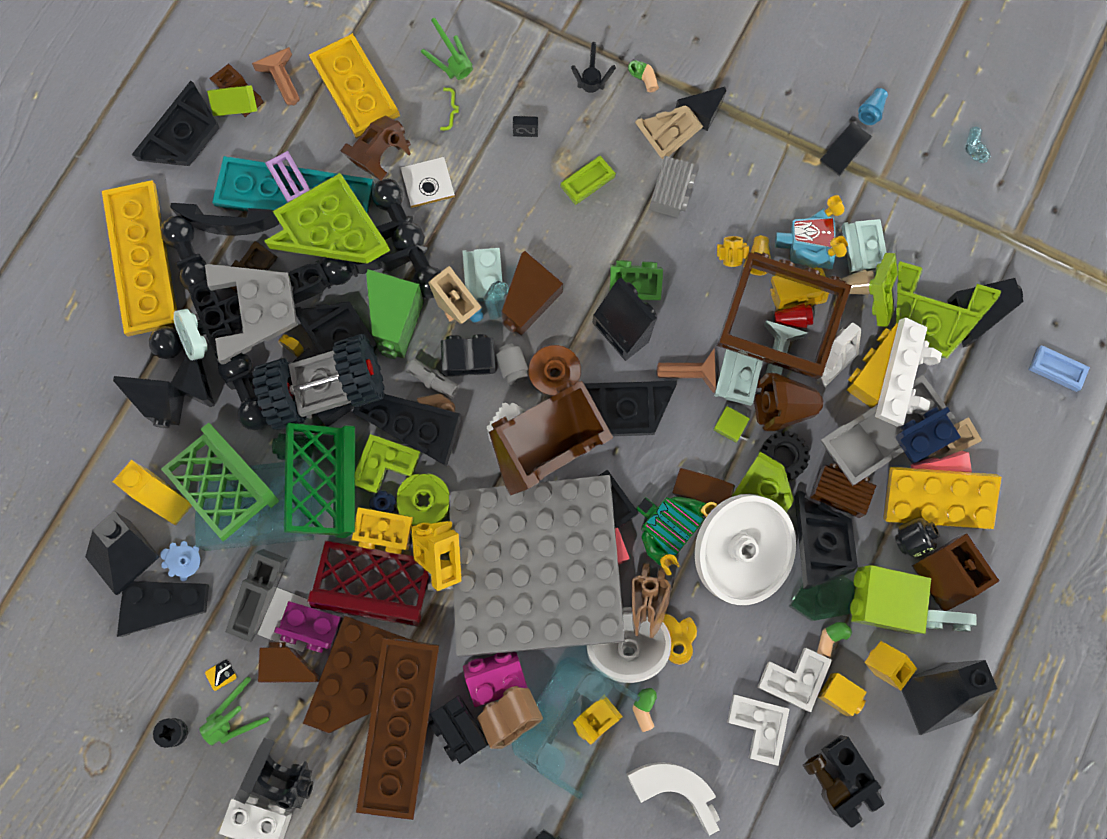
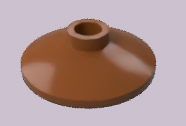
(549, 359)

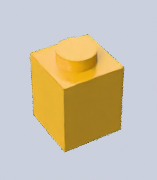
(890, 665)
(842, 695)

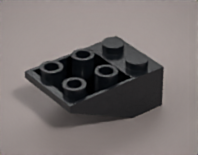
(625, 319)

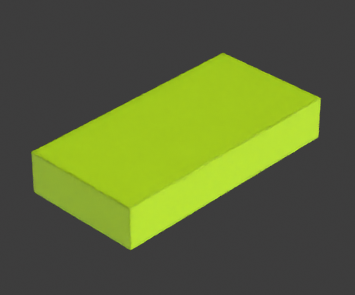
(232, 100)
(587, 180)

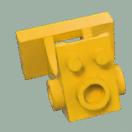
(428, 545)

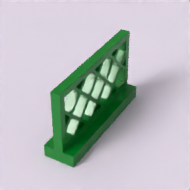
(342, 485)

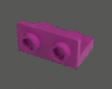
(309, 626)

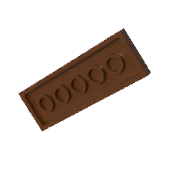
(397, 728)

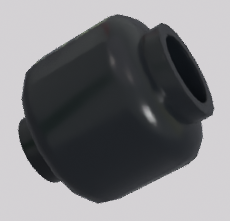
(917, 537)

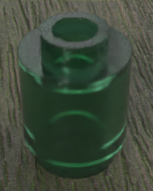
(279, 446)

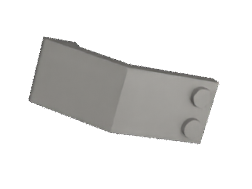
(871, 442)

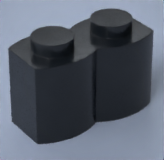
(467, 356)

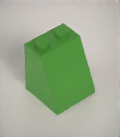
(393, 312)

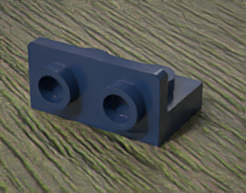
(928, 435)

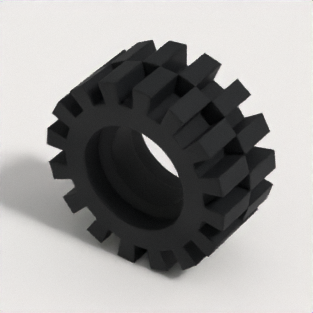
(792, 443)

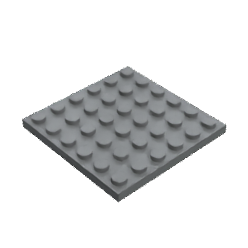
(536, 567)

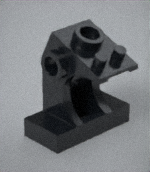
(297, 780)

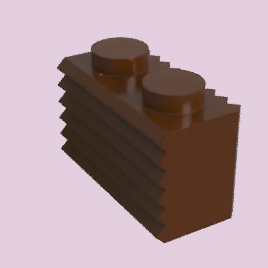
(837, 491)

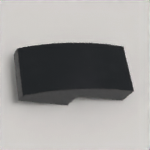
(845, 148)

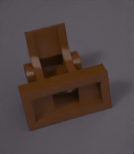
(373, 142)

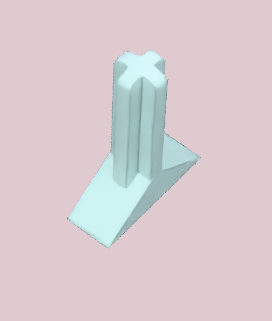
(783, 336)

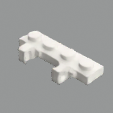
(907, 353)

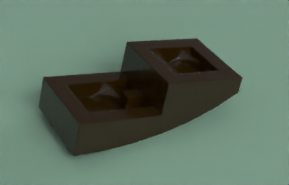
(255, 258)

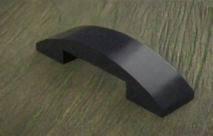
(256, 221)

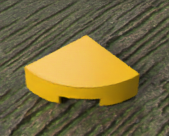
(291, 344)

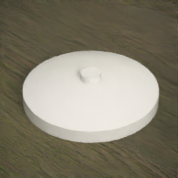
(745, 549)

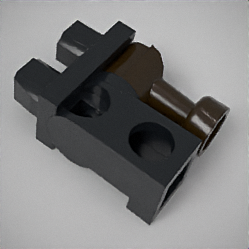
(853, 784)

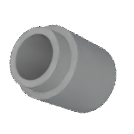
(512, 364)

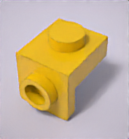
(596, 720)

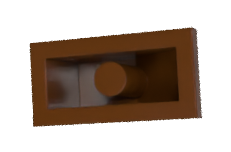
(283, 665)

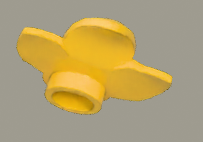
(683, 635)

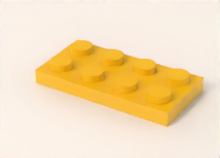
(353, 84)
(942, 497)

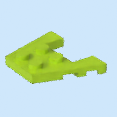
(945, 323)

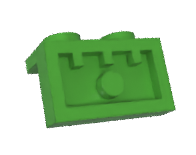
(645, 278)

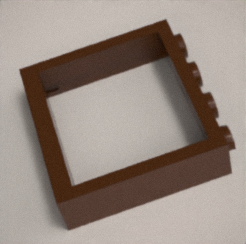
(808, 277)

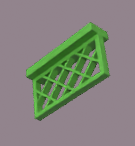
(240, 471)

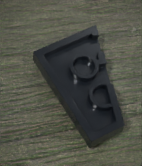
(159, 603)

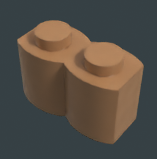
(509, 717)

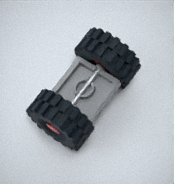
(318, 383)

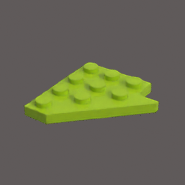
(329, 225)

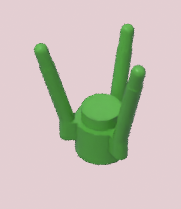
(458, 63)
(217, 726)

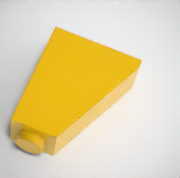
(152, 492)

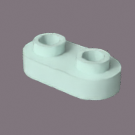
(186, 326)
(959, 620)

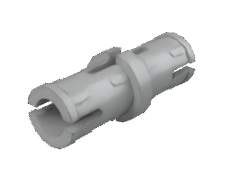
(432, 378)

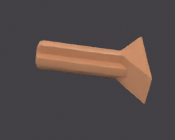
(275, 65)
(691, 370)

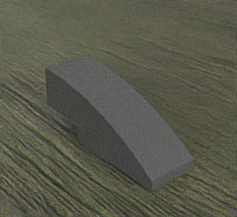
(256, 594)

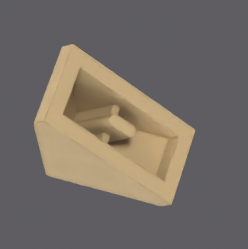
(453, 296)

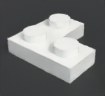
(798, 687)
(768, 726)

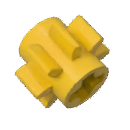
(732, 251)

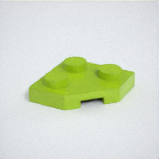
(768, 480)

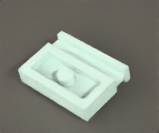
(865, 245)
(481, 270)
(738, 378)

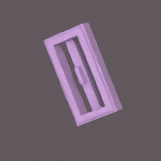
(278, 160)

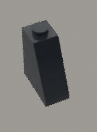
(1009, 299)

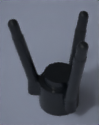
(591, 77)

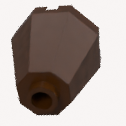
(785, 402)

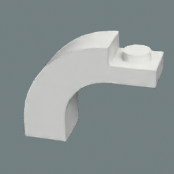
(667, 777)

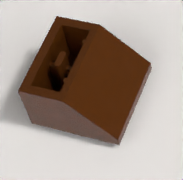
(956, 572)

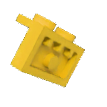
(382, 529)

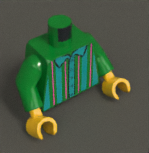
(670, 527)

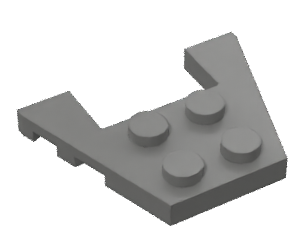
(264, 305)

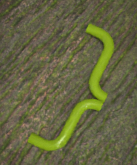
(453, 106)

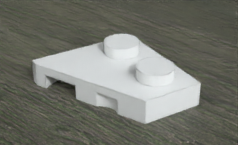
(843, 351)

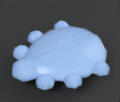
(181, 560)

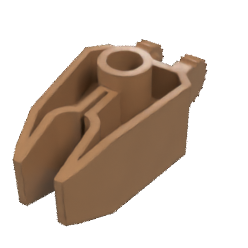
(649, 598)

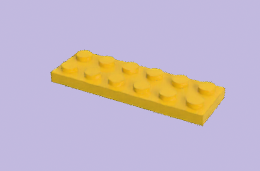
(139, 258)

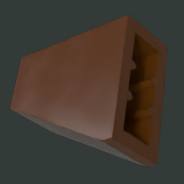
(529, 294)

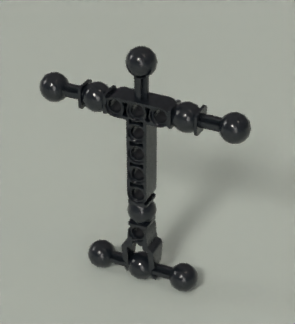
(237, 373)

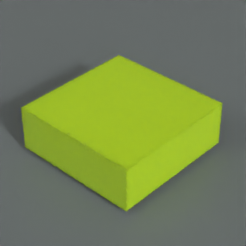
(731, 424)

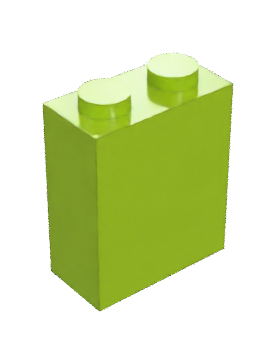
(890, 599)

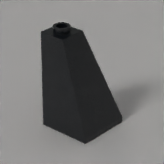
(948, 693)

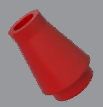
(795, 316)

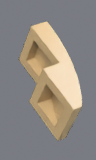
(968, 438)

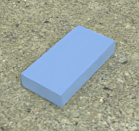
(1059, 368)

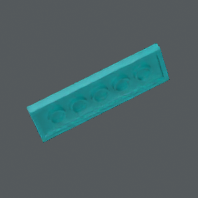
(251, 185)

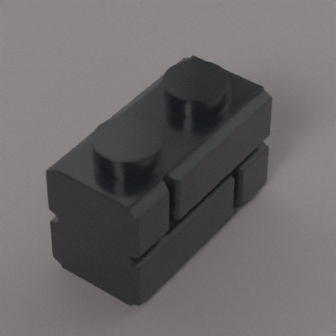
(458, 729)

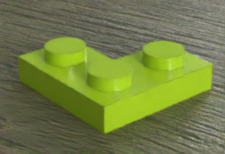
(882, 287)
(382, 456)

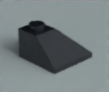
(155, 399)
(119, 552)

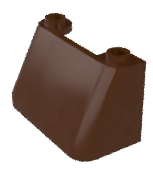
(547, 436)

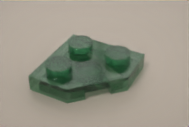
(825, 600)

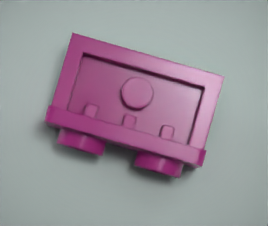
(492, 676)

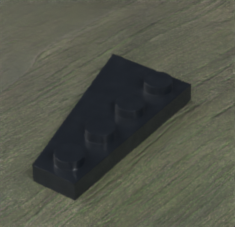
(416, 424)

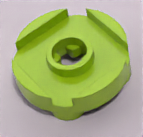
(423, 485)

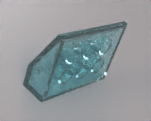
(268, 523)

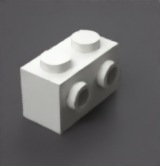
(255, 820)

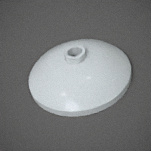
(648, 653)

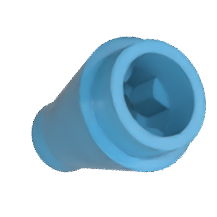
(872, 109)

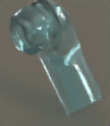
(975, 147)
(493, 295)

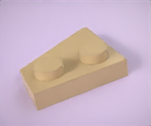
(669, 129)

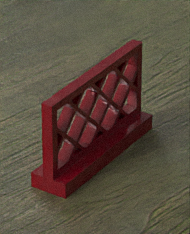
(359, 604)

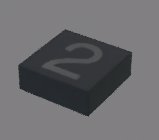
(525, 126)

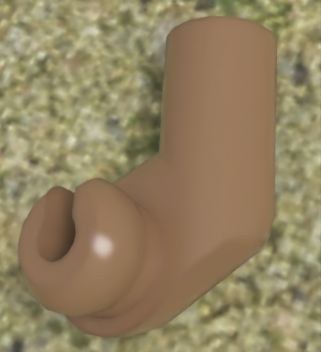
(438, 401)

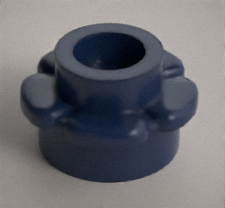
(380, 496)

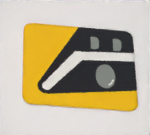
(220, 675)

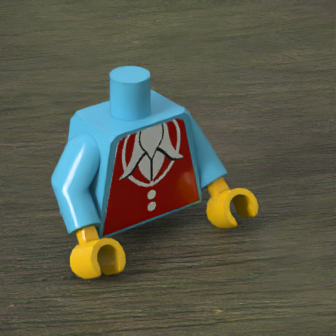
(814, 239)

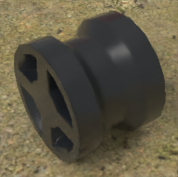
(177, 732)

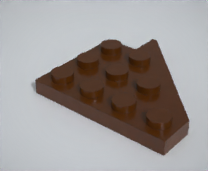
(348, 677)

